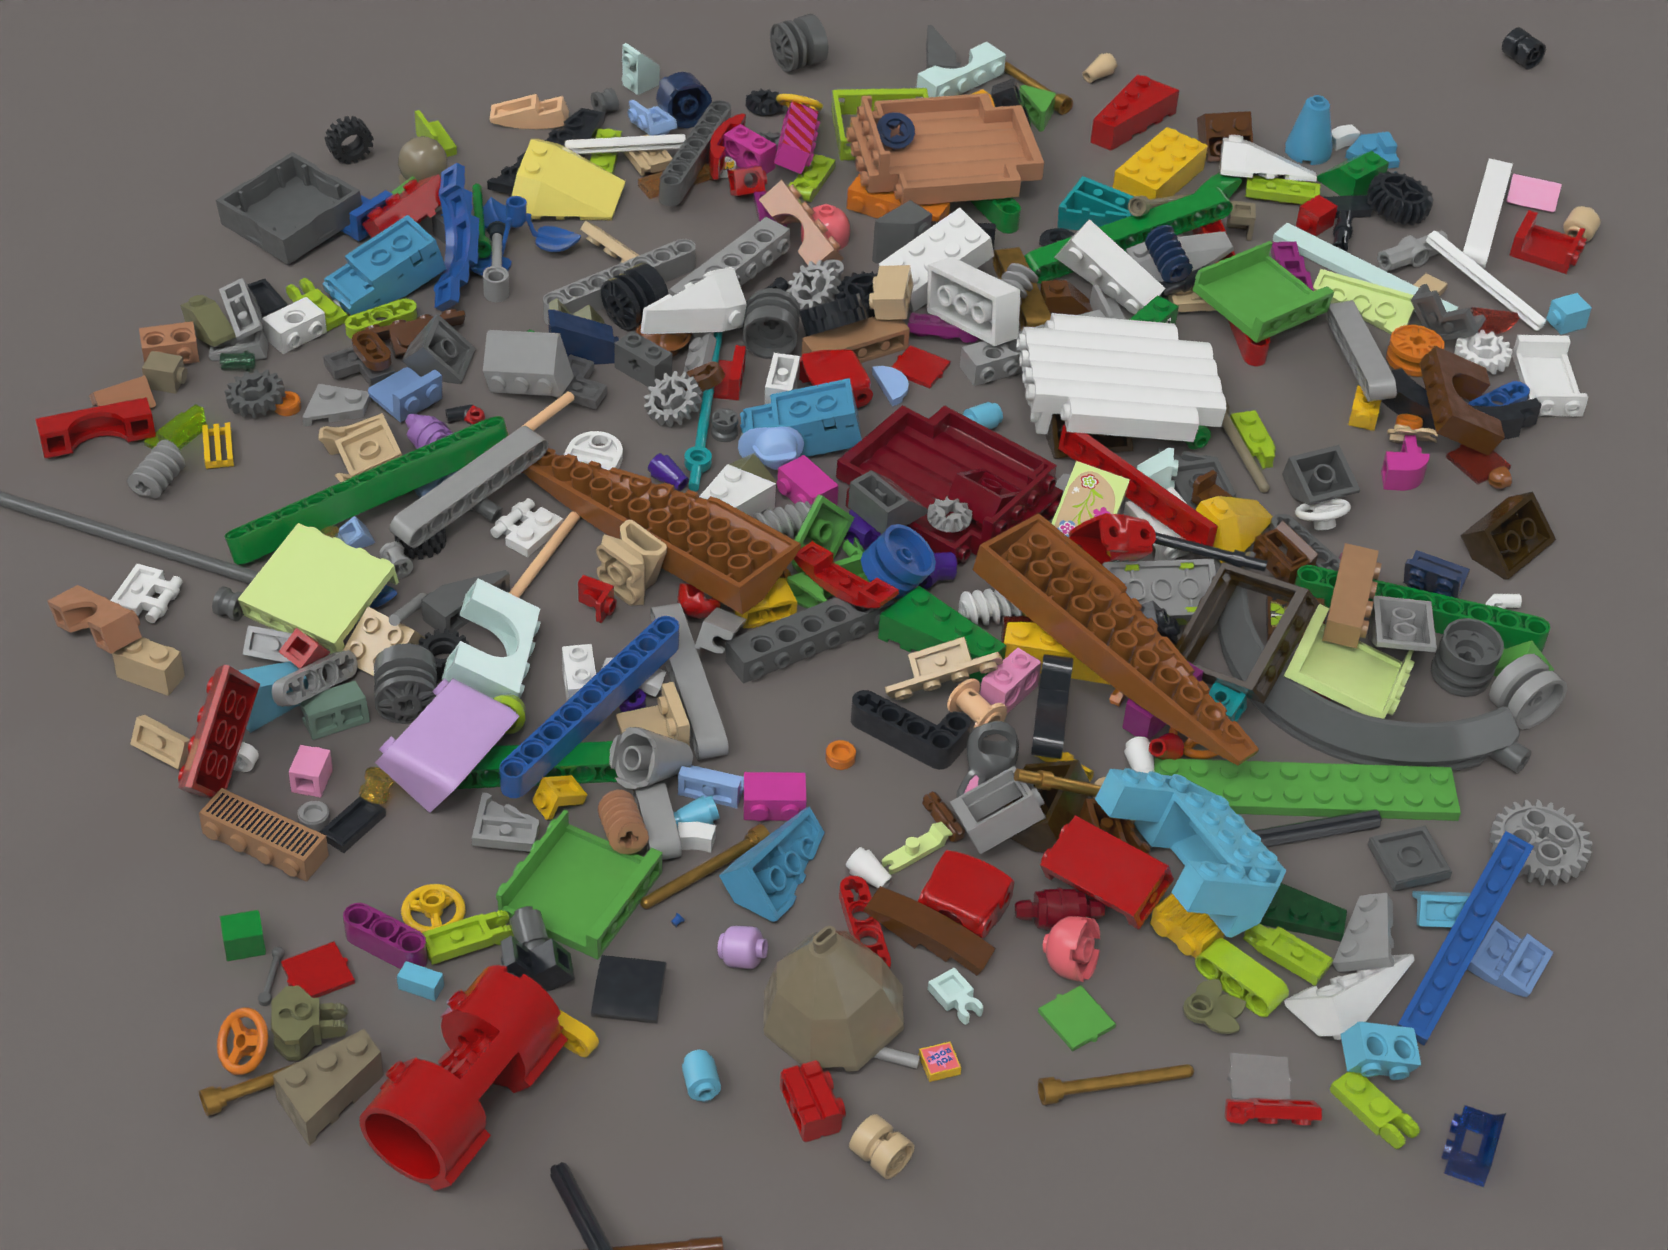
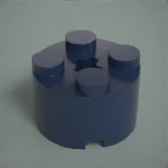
(683, 98)

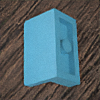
(1438, 908)

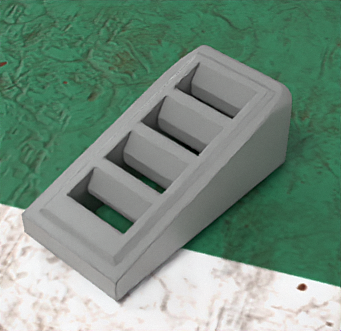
(254, 343)

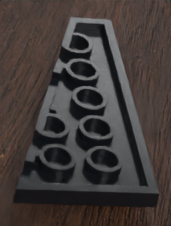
(578, 126)

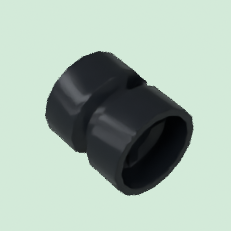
(1523, 48)

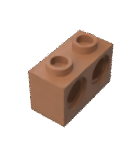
(170, 339)

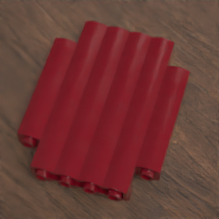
(928, 453)

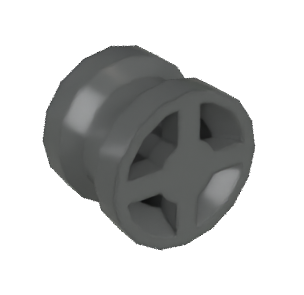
(605, 101)
(724, 425)
(227, 603)

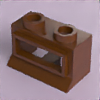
(1280, 565)

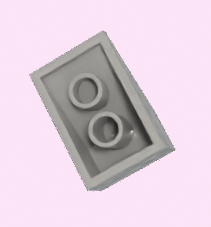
(1402, 624)

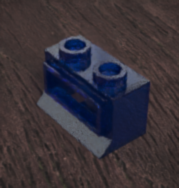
(1465, 1165)

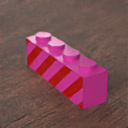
(797, 138)

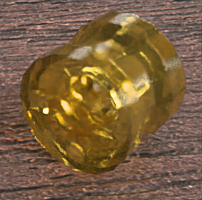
(376, 786)

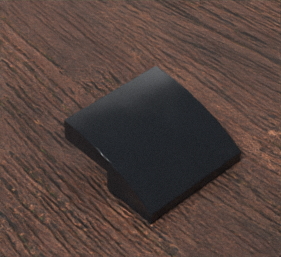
(628, 989)

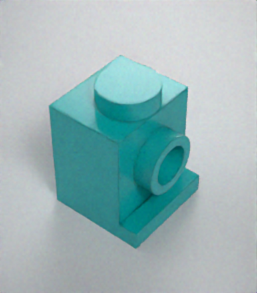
(1233, 701)

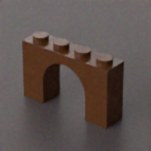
(1446, 381)

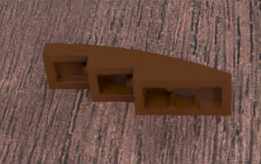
(933, 930)

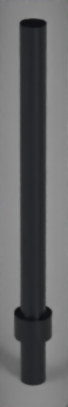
(1236, 558)

